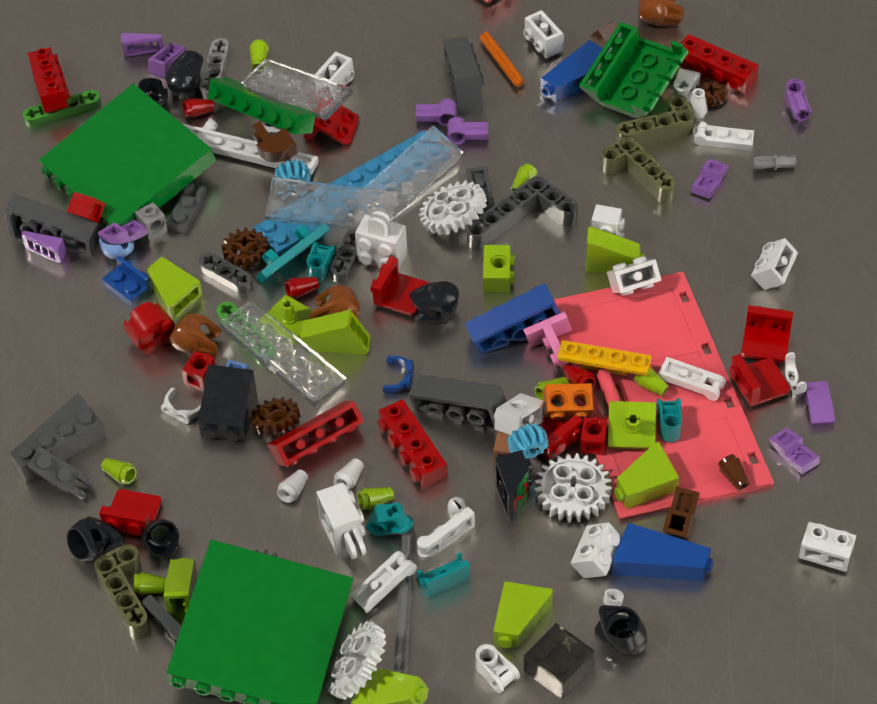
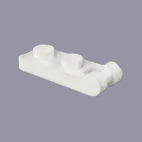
(723, 137)
(692, 378)
(445, 534)
(383, 581)

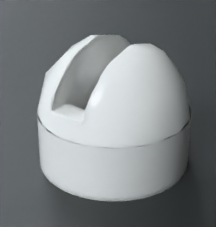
(211, 125)
(452, 507)
(611, 594)

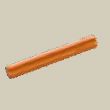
(502, 59)

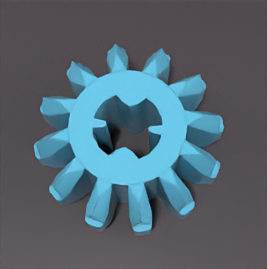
(293, 170)
(529, 439)

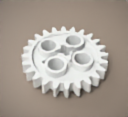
(452, 207)
(573, 487)
(356, 660)

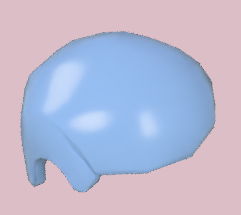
(115, 250)

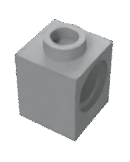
(153, 219)

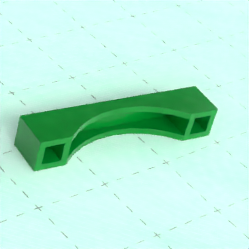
(281, 115)

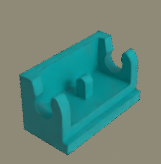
(444, 576)

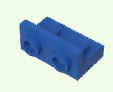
(127, 282)

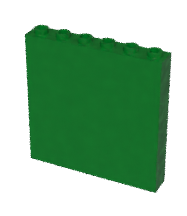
(127, 157)
(258, 628)

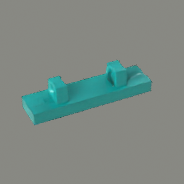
(275, 262)

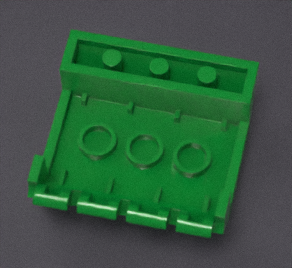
(632, 72)

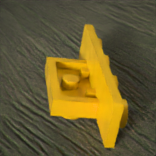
(599, 357)

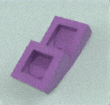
(709, 179)
(123, 234)
(819, 403)
(791, 448)

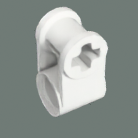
(686, 82)
(498, 671)

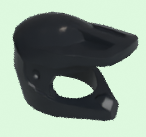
(184, 75)
(436, 296)
(92, 539)
(621, 632)

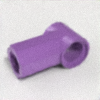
(797, 100)
(436, 112)
(459, 130)

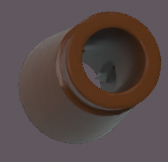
(733, 471)

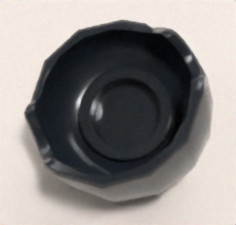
(154, 89)
(161, 538)

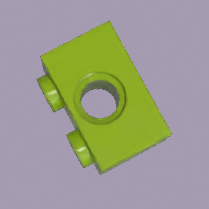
(496, 268)

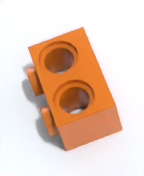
(566, 395)

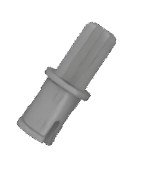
(775, 161)

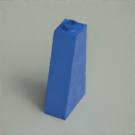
(567, 75)
(659, 555)

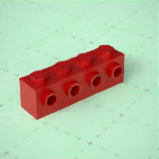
(719, 64)
(49, 79)
(315, 433)
(412, 443)

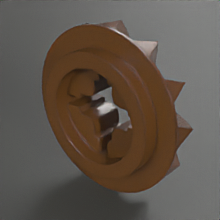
(720, 93)

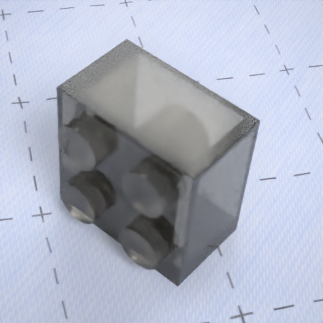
(559, 660)

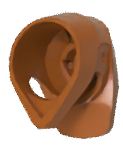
(660, 12)
(341, 299)
(189, 338)

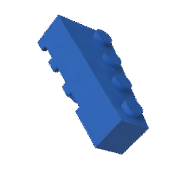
(508, 320)

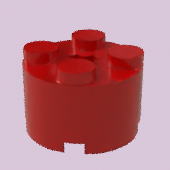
(149, 327)

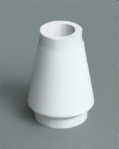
(698, 103)
(349, 474)
(292, 486)

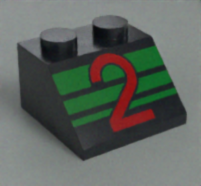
(513, 481)

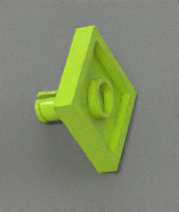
(290, 314)
(631, 425)

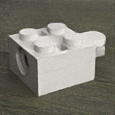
(379, 239)
(341, 520)

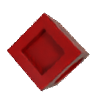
(86, 207)
(196, 368)
(592, 443)

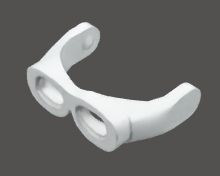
(790, 369)
(167, 408)

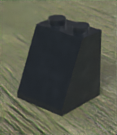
(227, 403)

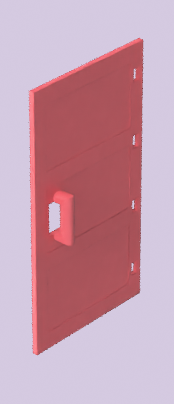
(663, 326)

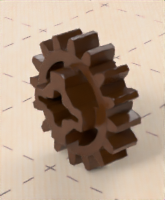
(245, 248)
(275, 416)

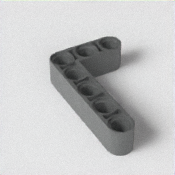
(517, 205)

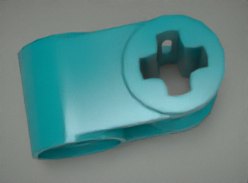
(320, 261)
(670, 419)
(389, 519)

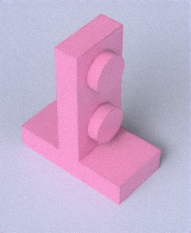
(547, 333)

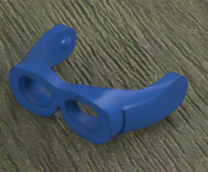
(406, 383)

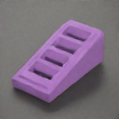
(130, 42)
(163, 59)
(45, 245)

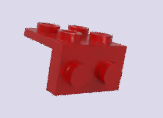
(338, 126)
(393, 289)
(767, 333)
(758, 380)
(560, 435)
(131, 511)

